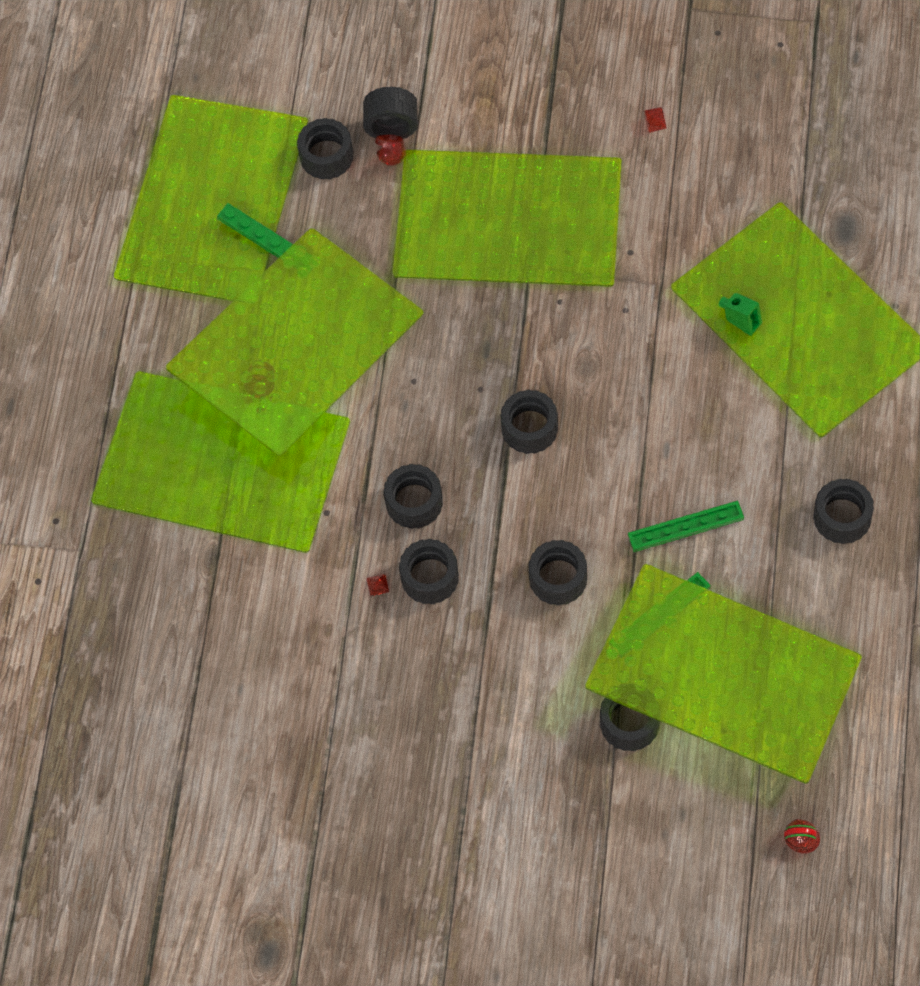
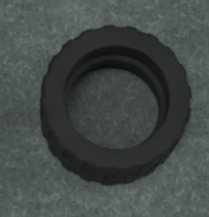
(390, 112)
(320, 131)
(529, 401)
(407, 476)
(843, 490)
(428, 550)
(558, 551)
(623, 739)

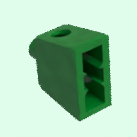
(742, 312)

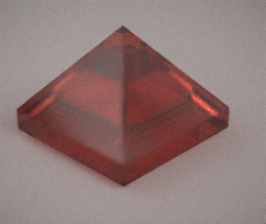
(377, 585)

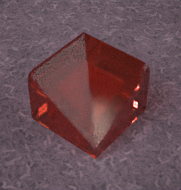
(655, 119)

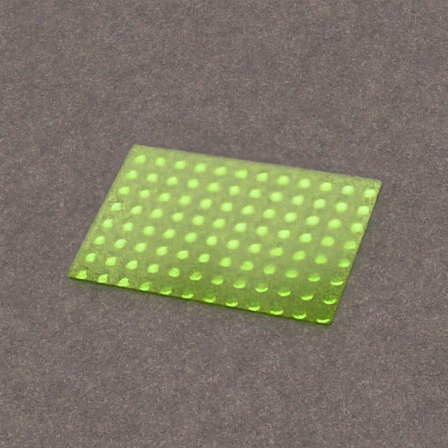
(198, 165)
(508, 218)
(823, 330)
(294, 341)
(201, 470)
(724, 673)

